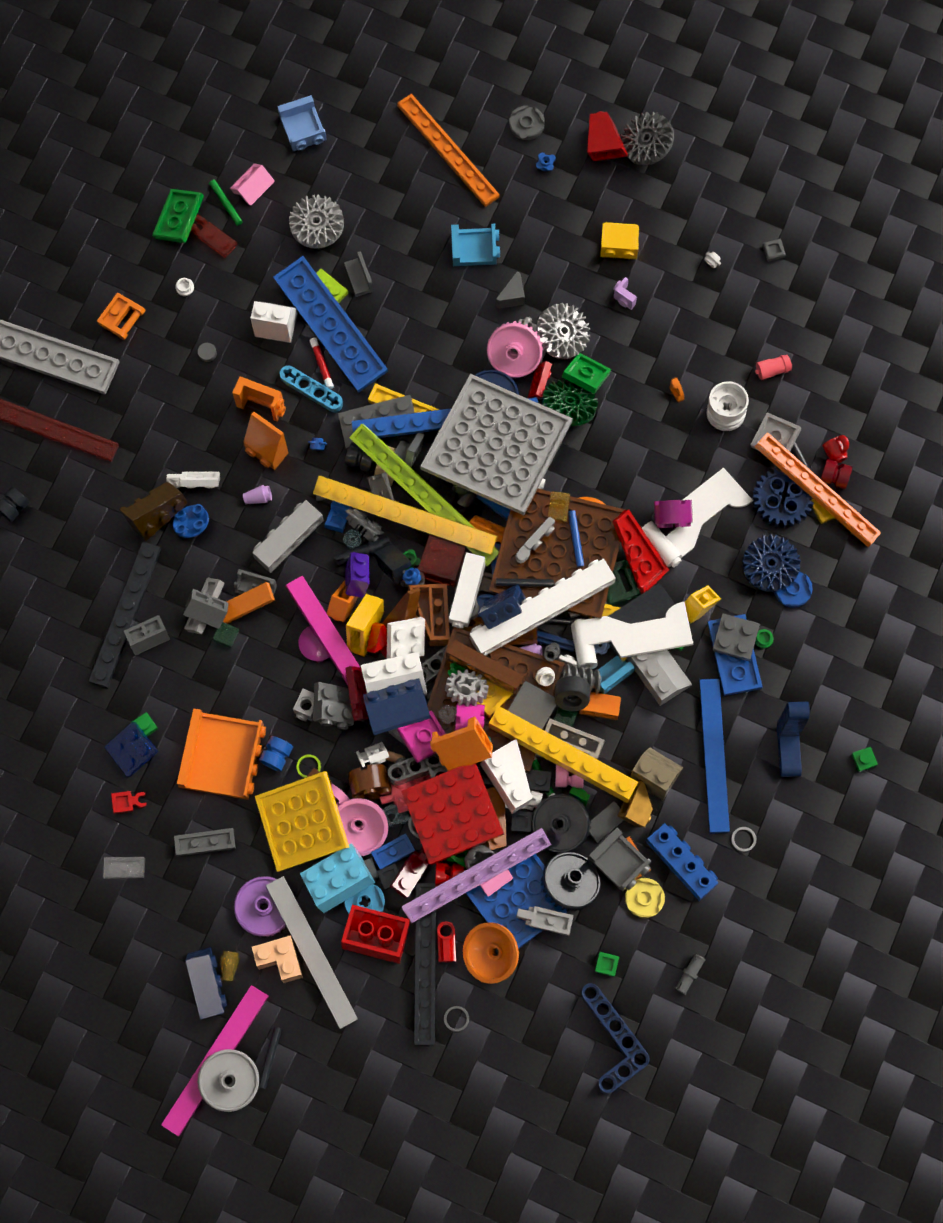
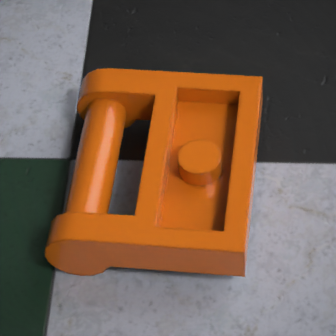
(116, 312)

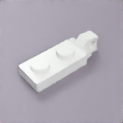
(194, 479)

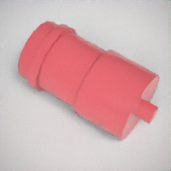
(772, 367)

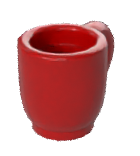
(837, 448)

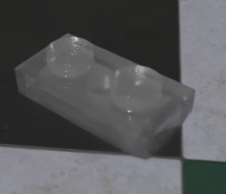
(124, 867)

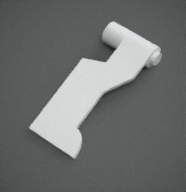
(706, 502)
(631, 638)

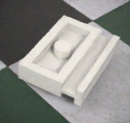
(375, 754)

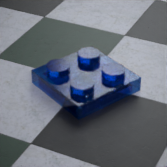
(131, 749)

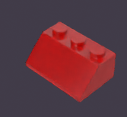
(375, 934)

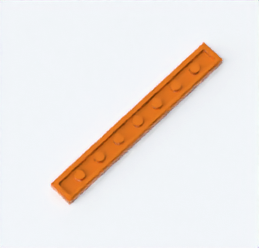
(448, 150)
(817, 489)

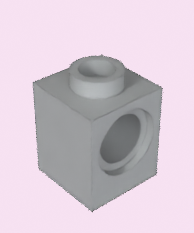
(304, 697)

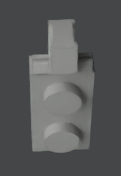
(546, 920)

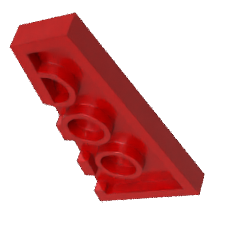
(641, 555)

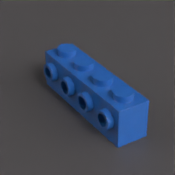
(682, 862)

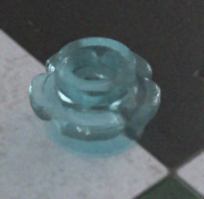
(352, 534)

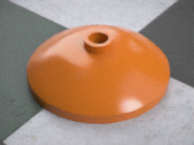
(481, 956)

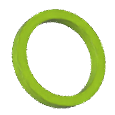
(307, 756)

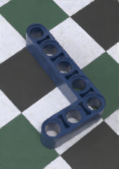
(788, 731)
(617, 1038)

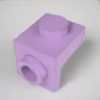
(623, 296)

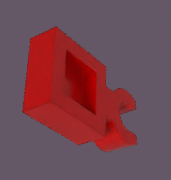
(124, 802)

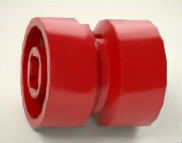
(445, 872)

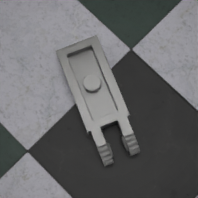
(534, 541)

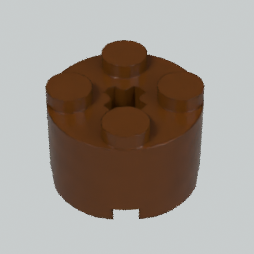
(369, 782)

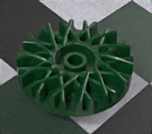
(570, 401)

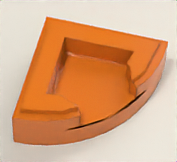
(677, 390)

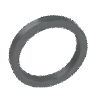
(445, 1018)

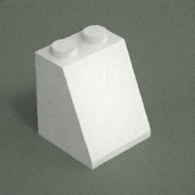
(273, 321)

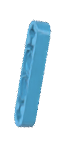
(311, 388)

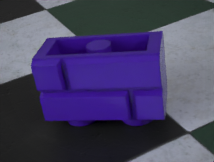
(357, 574)

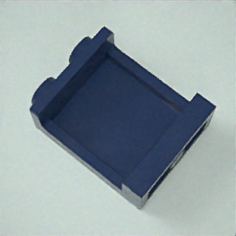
(502, 606)

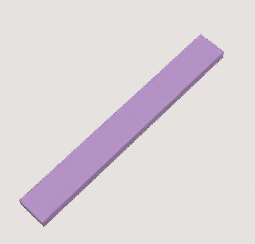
(476, 875)

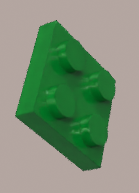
(586, 373)

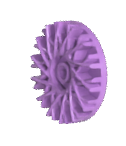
(248, 909)

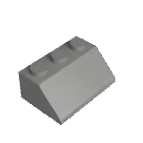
(660, 675)

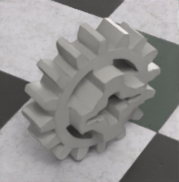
(465, 686)

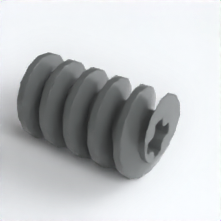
(591, 677)

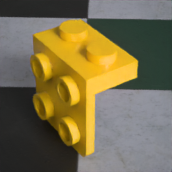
(620, 240)

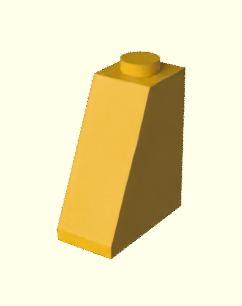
(360, 624)

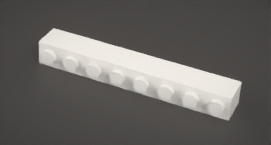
(545, 606)

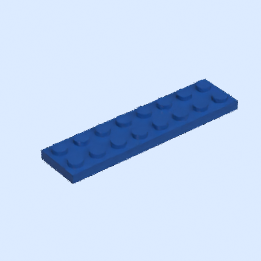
(330, 324)

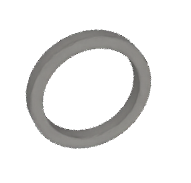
(740, 849)

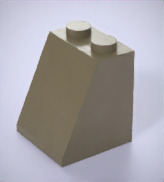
(656, 772)

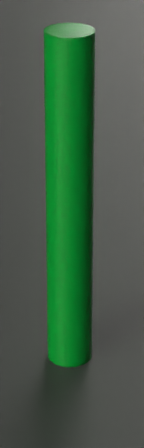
(230, 209)

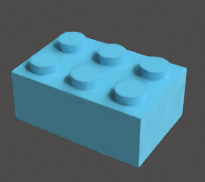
(337, 878)

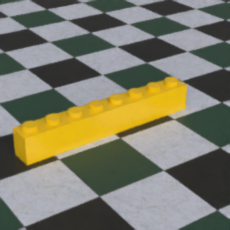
(563, 754)

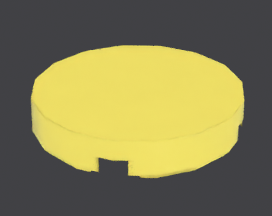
(645, 898)

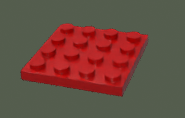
(452, 813)

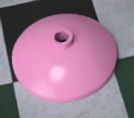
(374, 825)

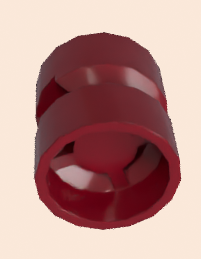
(836, 474)

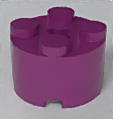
(673, 512)

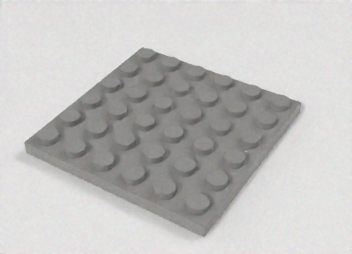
(496, 444)

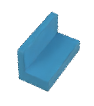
(613, 673)

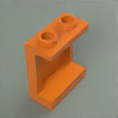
(260, 394)
(462, 746)

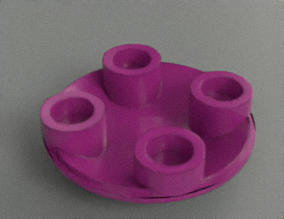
(311, 646)

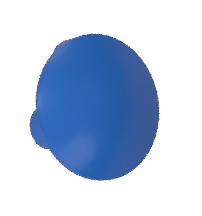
(190, 521)

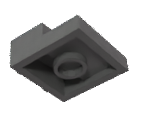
(332, 706)

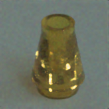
(229, 964)

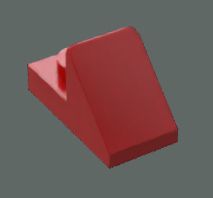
(378, 639)

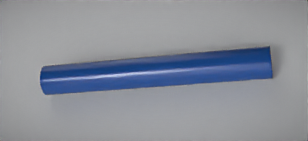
(576, 539)

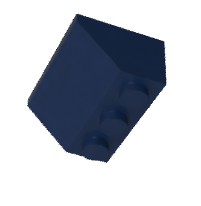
(396, 706)

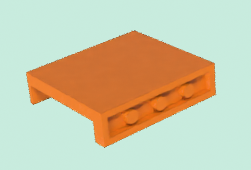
(221, 755)

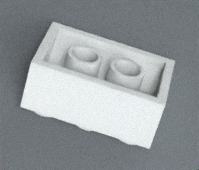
(393, 672)

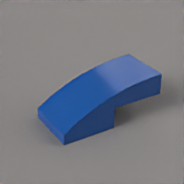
(337, 517)

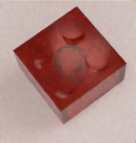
(442, 560)

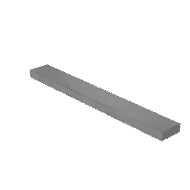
(311, 952)

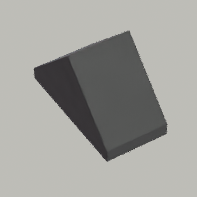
(512, 294)

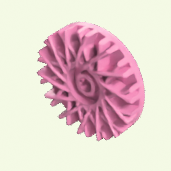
(516, 337)

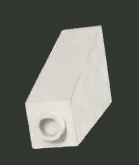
(467, 590)

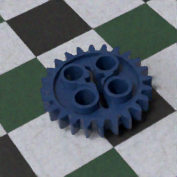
(767, 493)

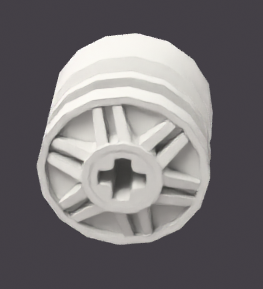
(727, 406)

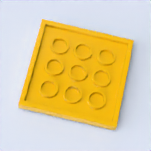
(302, 821)

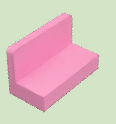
(253, 183)

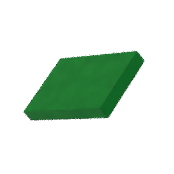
(178, 215)

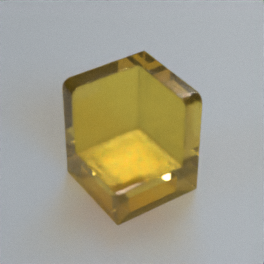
(559, 505)

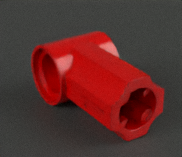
(446, 945)

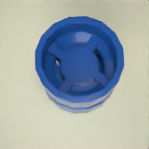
(275, 754)

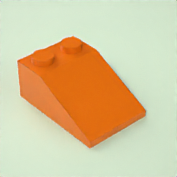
(265, 442)

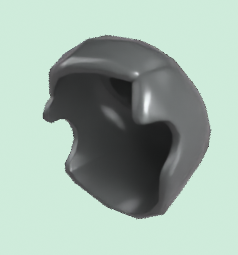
(477, 855)

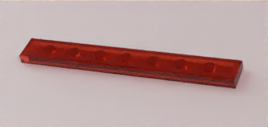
(57, 430)

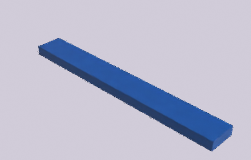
(714, 756)

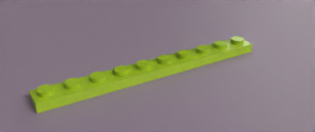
(411, 481)

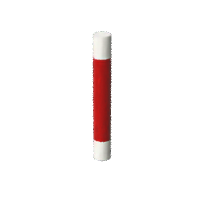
(321, 363)

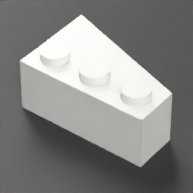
(508, 776)

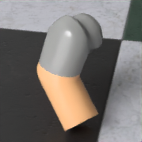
(394, 757)

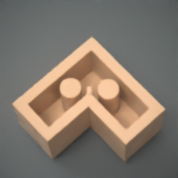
(280, 953)

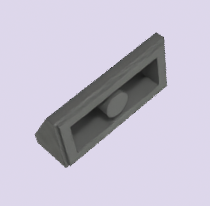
(605, 822)

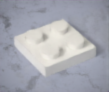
(406, 637)

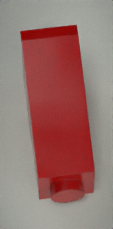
(604, 138)

